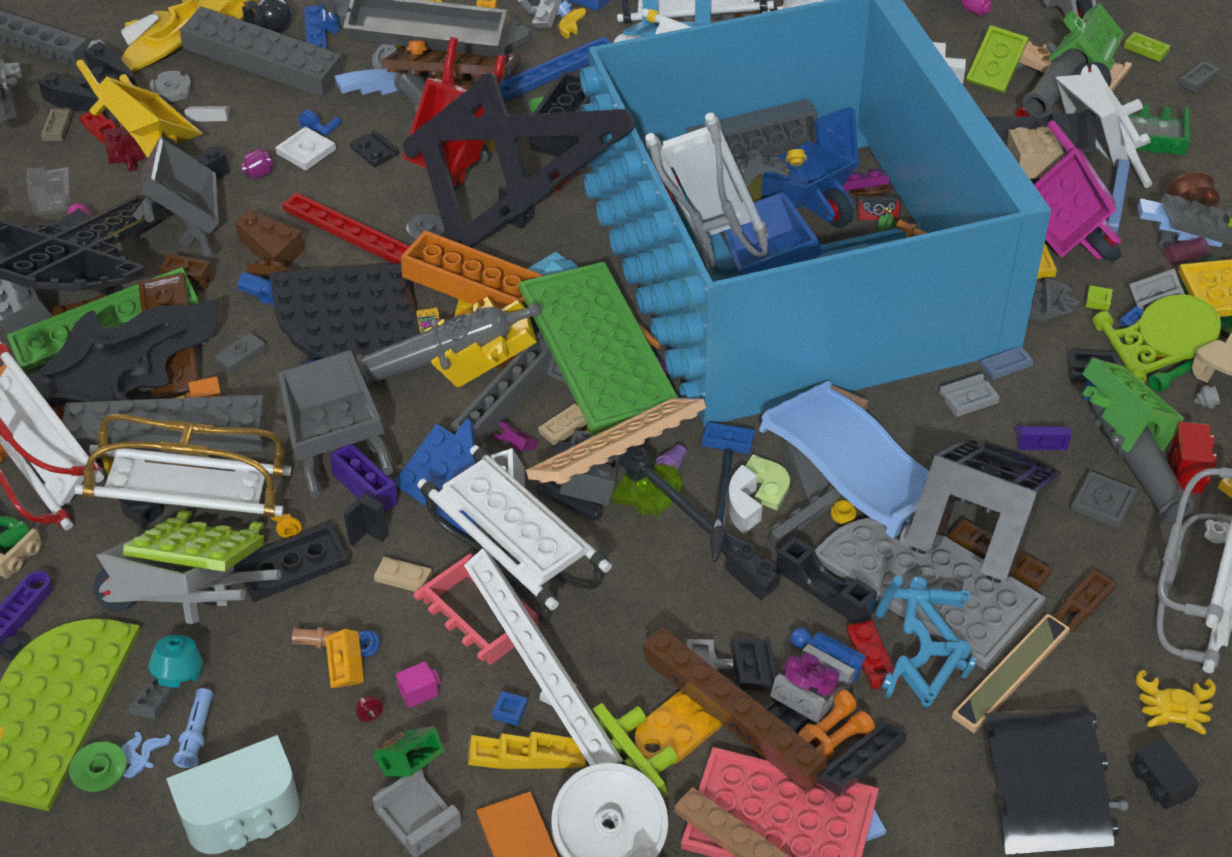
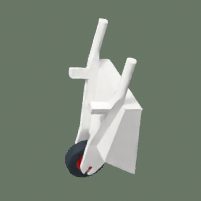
(1114, 130)

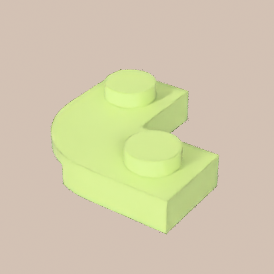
(774, 481)

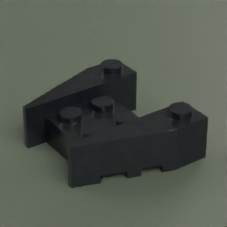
(78, 94)

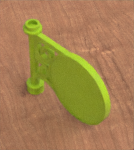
(1168, 327)

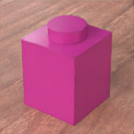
(417, 684)

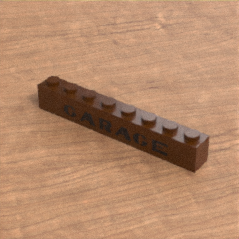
(735, 709)

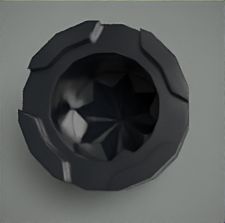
(269, 14)

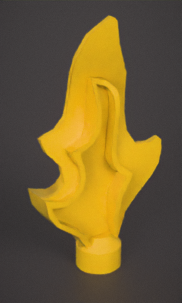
(165, 35)

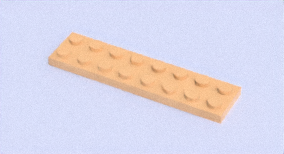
(615, 440)

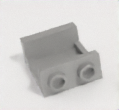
(809, 702)
(416, 813)

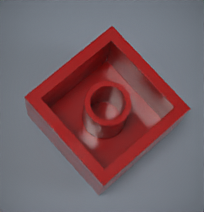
(1192, 453)

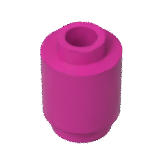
(977, 7)

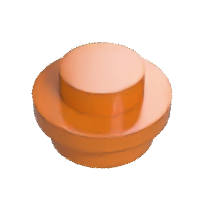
(416, 46)

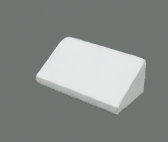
(207, 113)

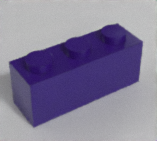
(362, 476)

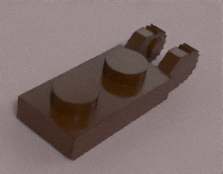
(1086, 598)

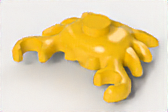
(1176, 704)

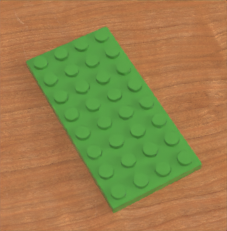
(597, 345)

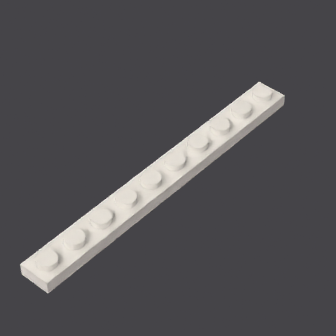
(541, 660)

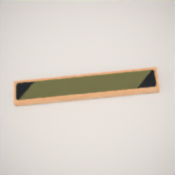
(1010, 673)

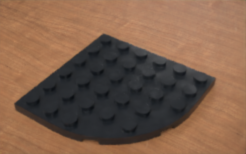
(344, 309)

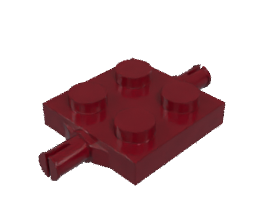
(122, 147)

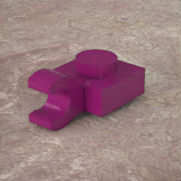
(519, 440)

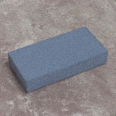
(1006, 362)

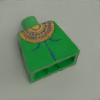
(399, 755)

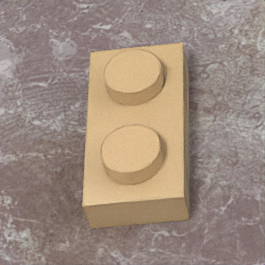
(402, 574)

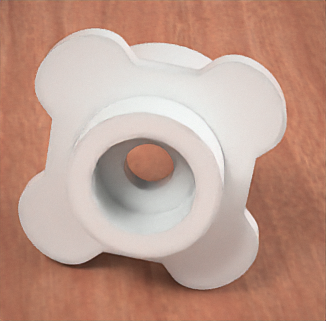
(1216, 536)

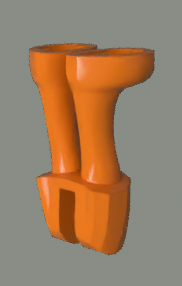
(843, 706)

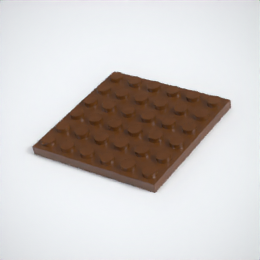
(434, 63)

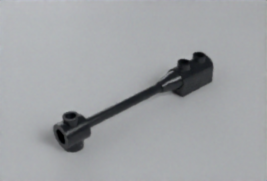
(741, 559)

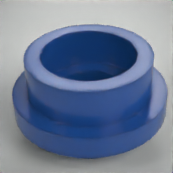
(366, 636)

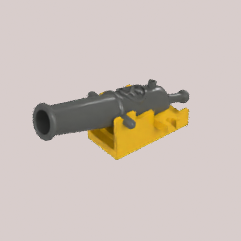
(457, 347)

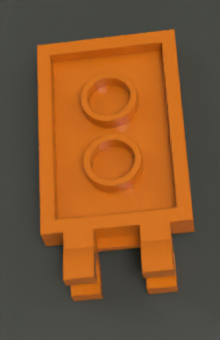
(515, 828)

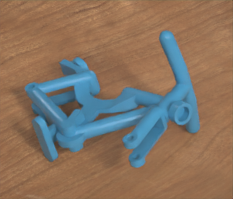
(955, 648)

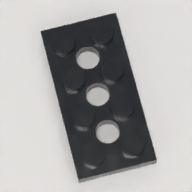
(299, 548)

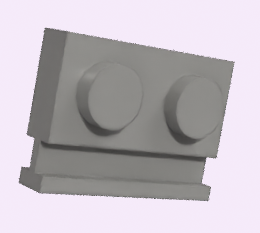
(969, 395)

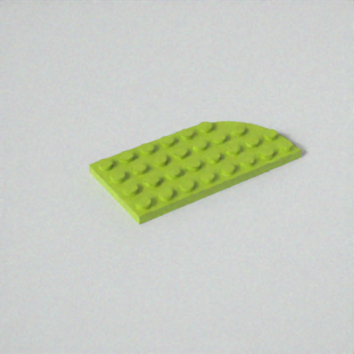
(52, 703)

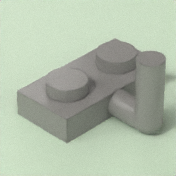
(544, 13)

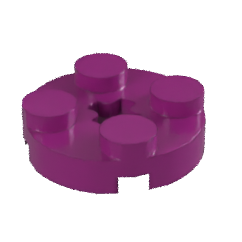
(808, 672)

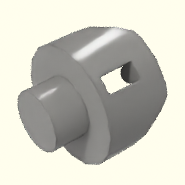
(382, 52)

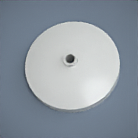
(613, 795)

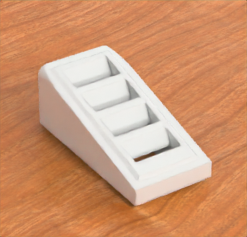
(136, 29)

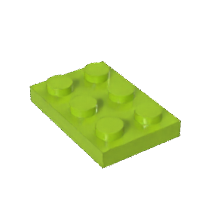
(997, 59)

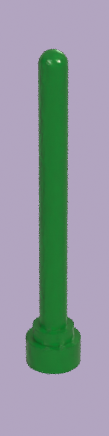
(1161, 380)

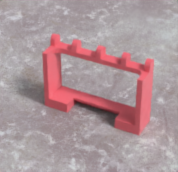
(433, 589)

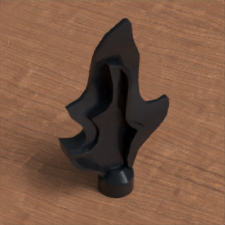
(113, 361)

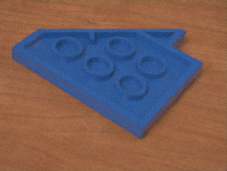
(439, 461)

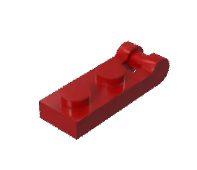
(867, 642)

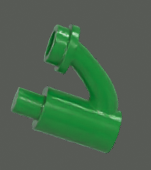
(14, 533)

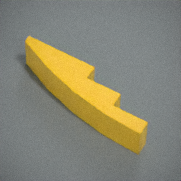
(525, 753)

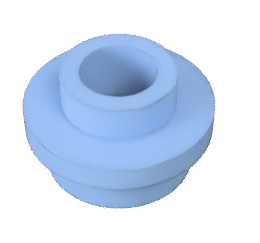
(564, 8)

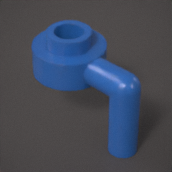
(311, 121)

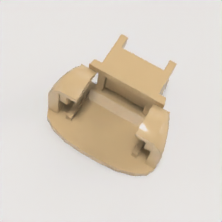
(1213, 356)

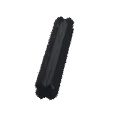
(578, 505)

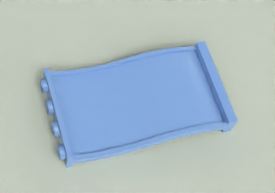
(852, 454)

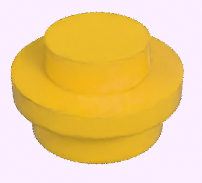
(796, 157)
(843, 512)

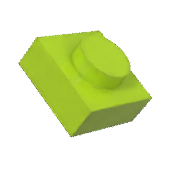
(1099, 298)

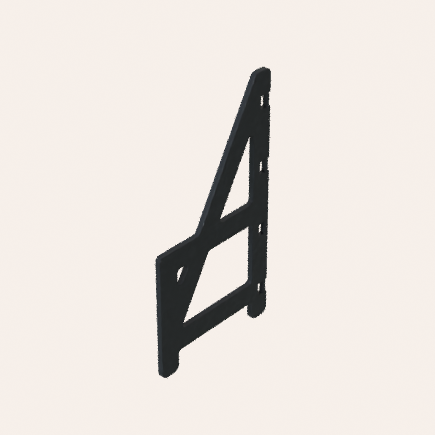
(458, 123)

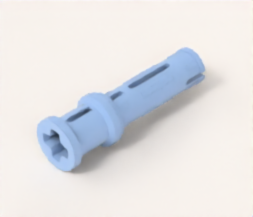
(192, 738)

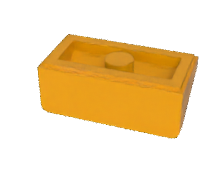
(344, 658)

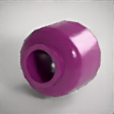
(257, 163)

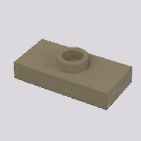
(56, 125)

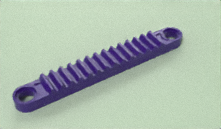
(22, 603)

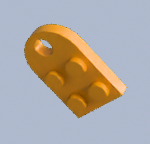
(676, 724)

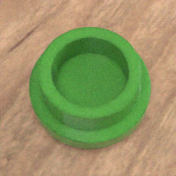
(886, 222)

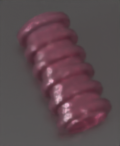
(1186, 250)

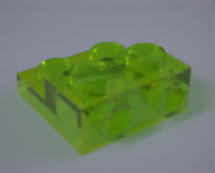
(645, 494)

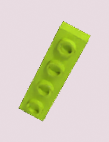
(618, 732)

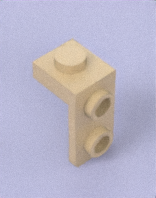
(14, 559)

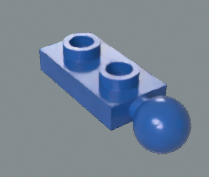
(802, 637)

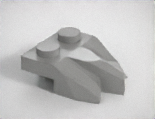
(1155, 288)

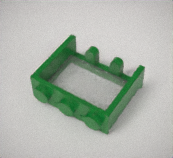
(1165, 133)

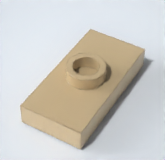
(562, 425)

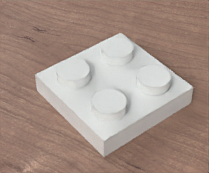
(305, 148)

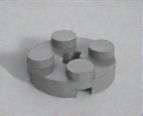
(180, 86)

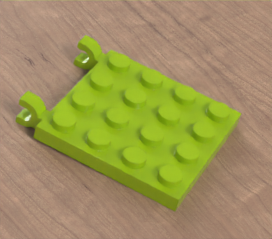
(195, 543)

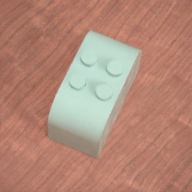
(236, 797)

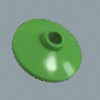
(94, 757)

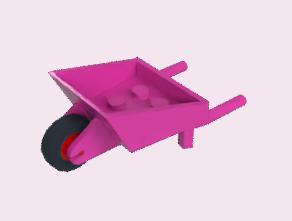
(1078, 204)

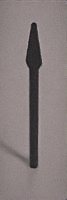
(719, 532)

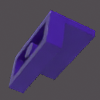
(1042, 437)

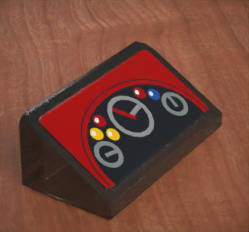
(872, 207)

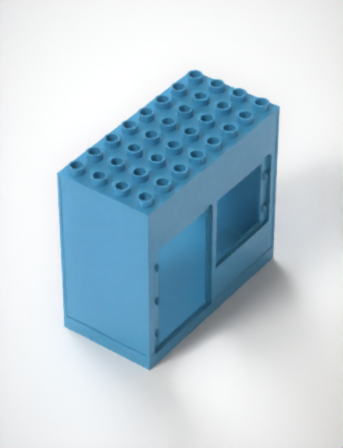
(867, 303)

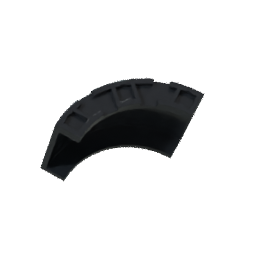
(1050, 779)

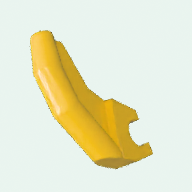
(569, 21)

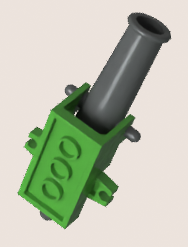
(1090, 40)
(1139, 429)

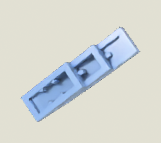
(367, 81)
(1156, 212)

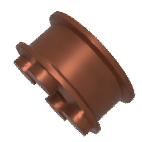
(1195, 187)

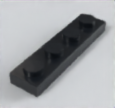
(861, 758)

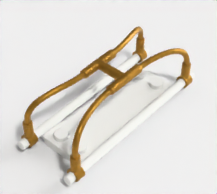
(182, 485)

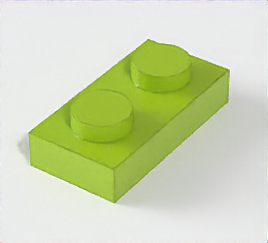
(1147, 46)

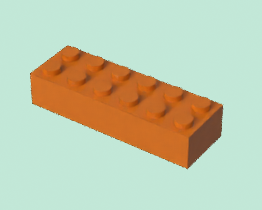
(463, 271)

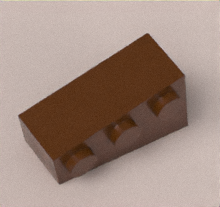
(269, 238)

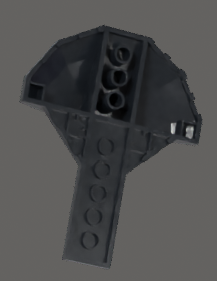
(75, 255)

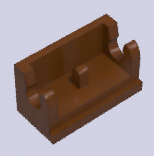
(194, 268)

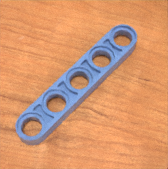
(1119, 192)

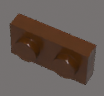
(265, 267)

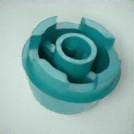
(175, 661)

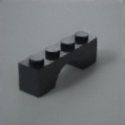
(850, 599)

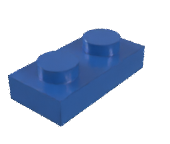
(726, 436)

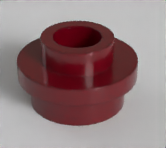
(368, 708)

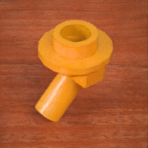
(287, 525)

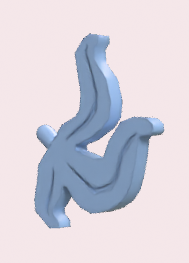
(136, 761)

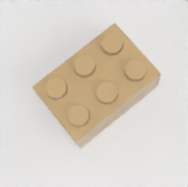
(1035, 150)

